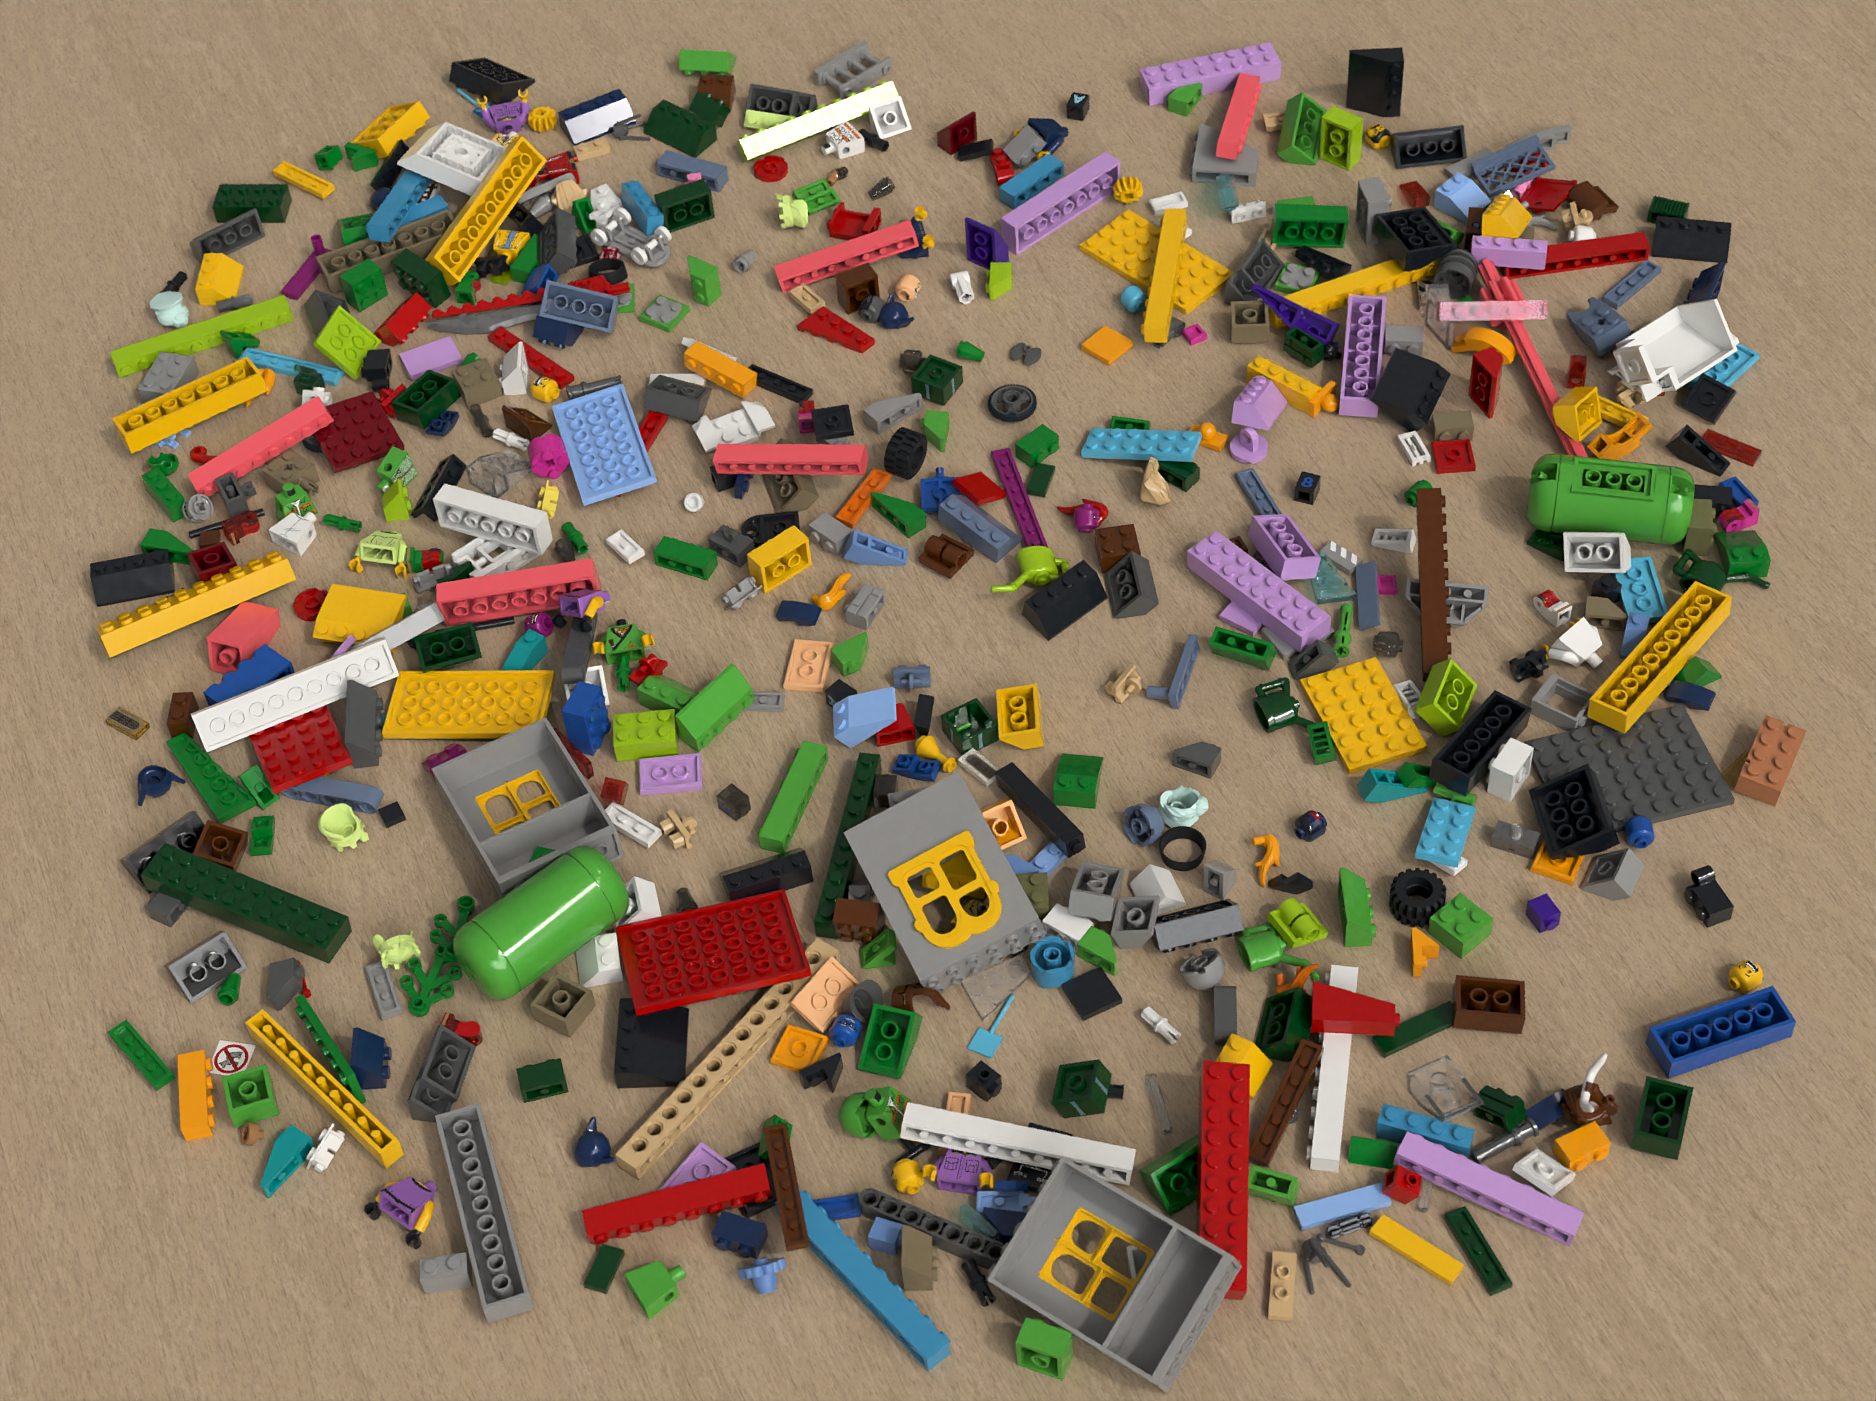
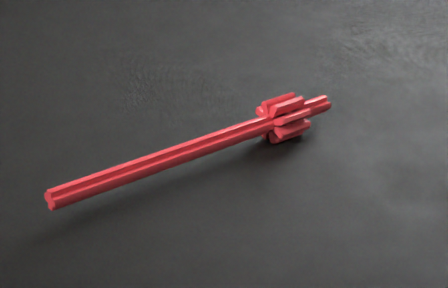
(1504, 290)

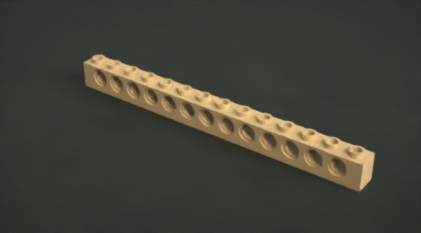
(713, 1082)

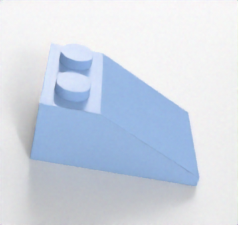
(1458, 195)
(863, 715)

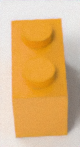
(1582, 1147)

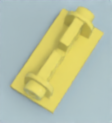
(548, 494)

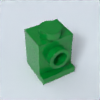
(328, 157)

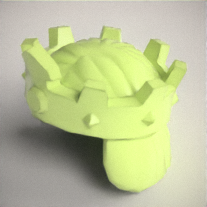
(792, 211)
(341, 827)
(396, 949)

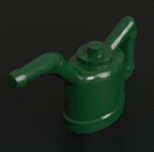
(1709, 573)
(1278, 708)

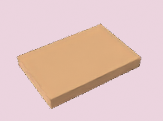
(808, 666)
(823, 995)

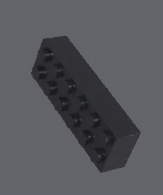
(1471, 749)

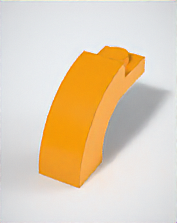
(1483, 338)
(1623, 441)

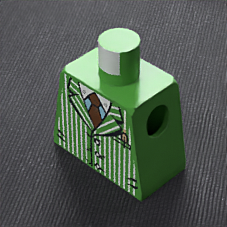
(393, 467)

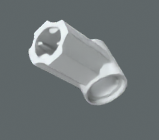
(961, 284)

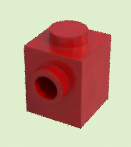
(1402, 1184)

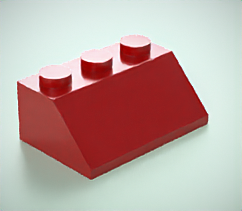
(403, 320)
(1485, 379)

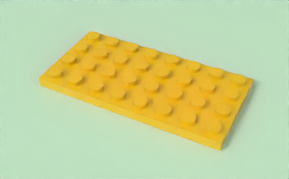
(1129, 249)
(466, 703)

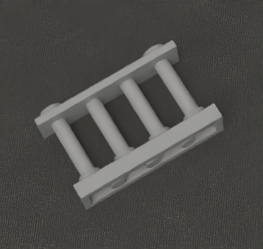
(850, 59)

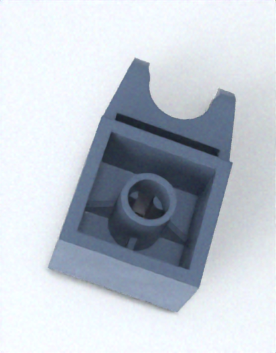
(1599, 326)

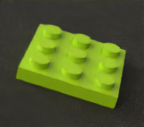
(346, 342)

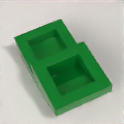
(262, 835)

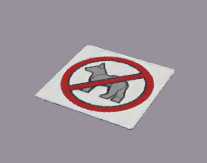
(231, 1057)

